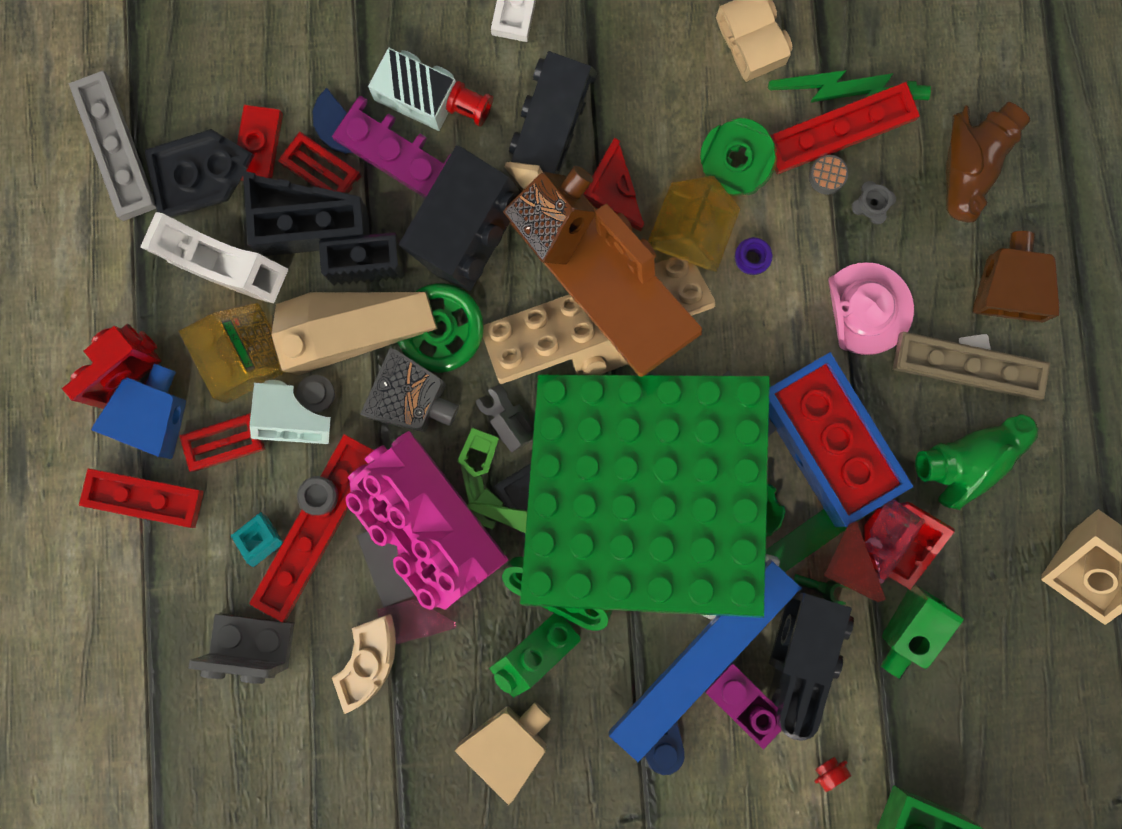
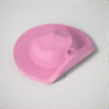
(870, 307)

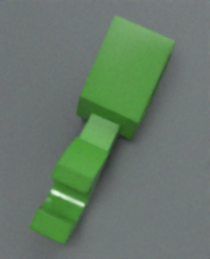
(473, 479)

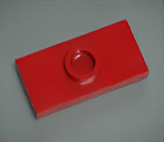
(260, 136)

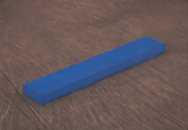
(697, 669)

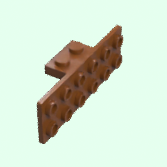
(618, 290)

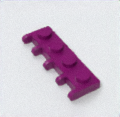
(388, 150)

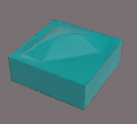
(257, 539)

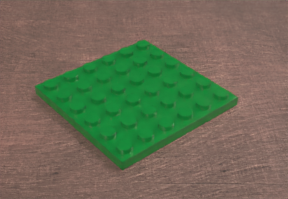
(648, 494)

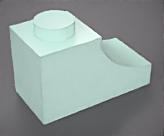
(280, 417)

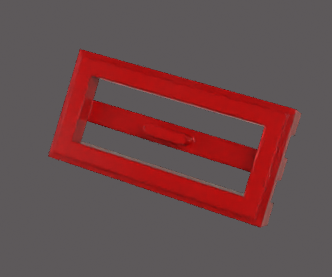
(344, 186)
(190, 453)

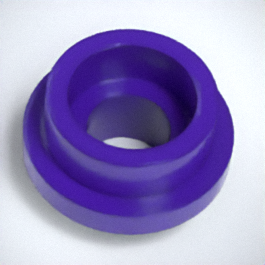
(753, 245)

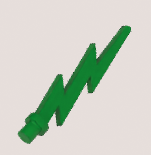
(833, 89)

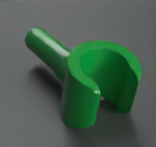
(827, 589)

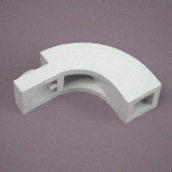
(213, 260)

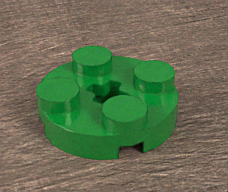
(759, 151)

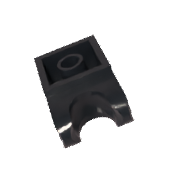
(807, 661)

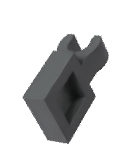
(509, 421)

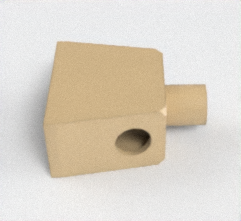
(506, 749)

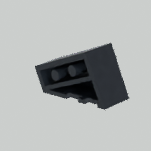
(552, 112)
(295, 217)

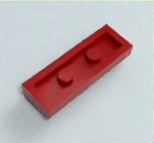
(141, 498)

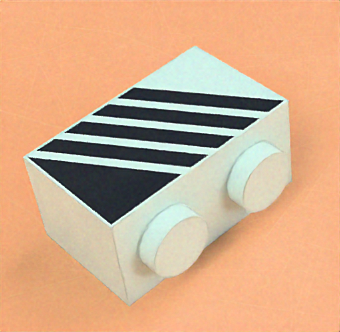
(412, 87)

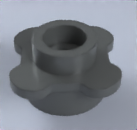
(881, 195)

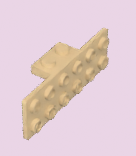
(565, 332)

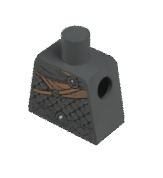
(407, 395)

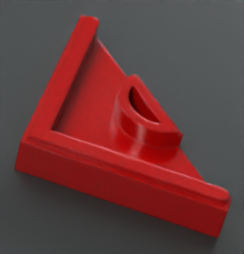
(614, 186)

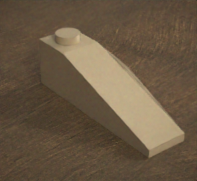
(341, 325)

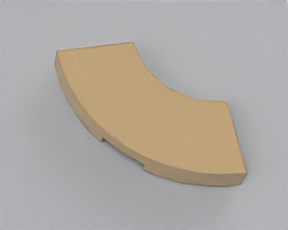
(369, 663)

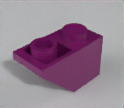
(745, 705)

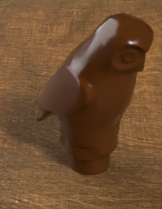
(978, 157)

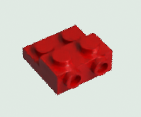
(114, 356)

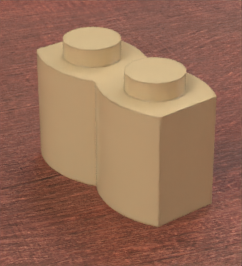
(754, 36)

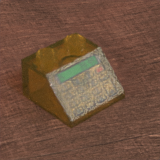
(233, 351)

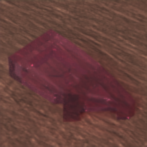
(415, 621)

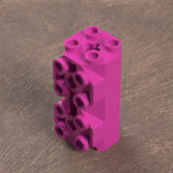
(413, 505)

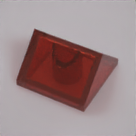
(853, 565)

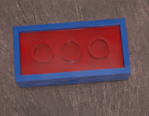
(835, 442)

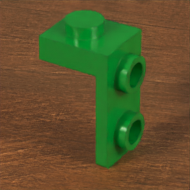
(535, 655)

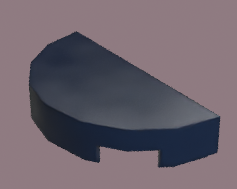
(327, 118)

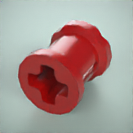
(469, 103)

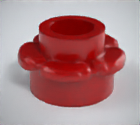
(832, 774)

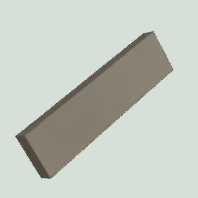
(971, 366)

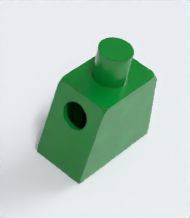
(927, 622)

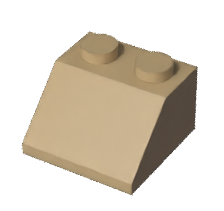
(1090, 567)

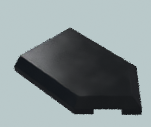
(195, 172)

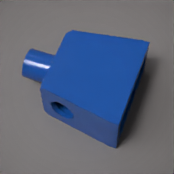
(144, 414)

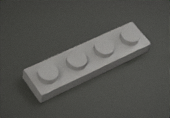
(112, 146)

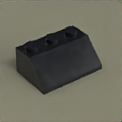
(461, 219)

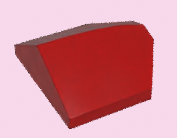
(922, 550)

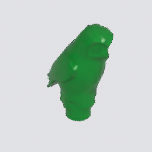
(976, 460)

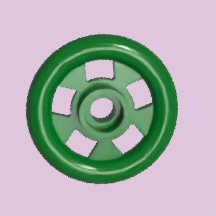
(470, 333)

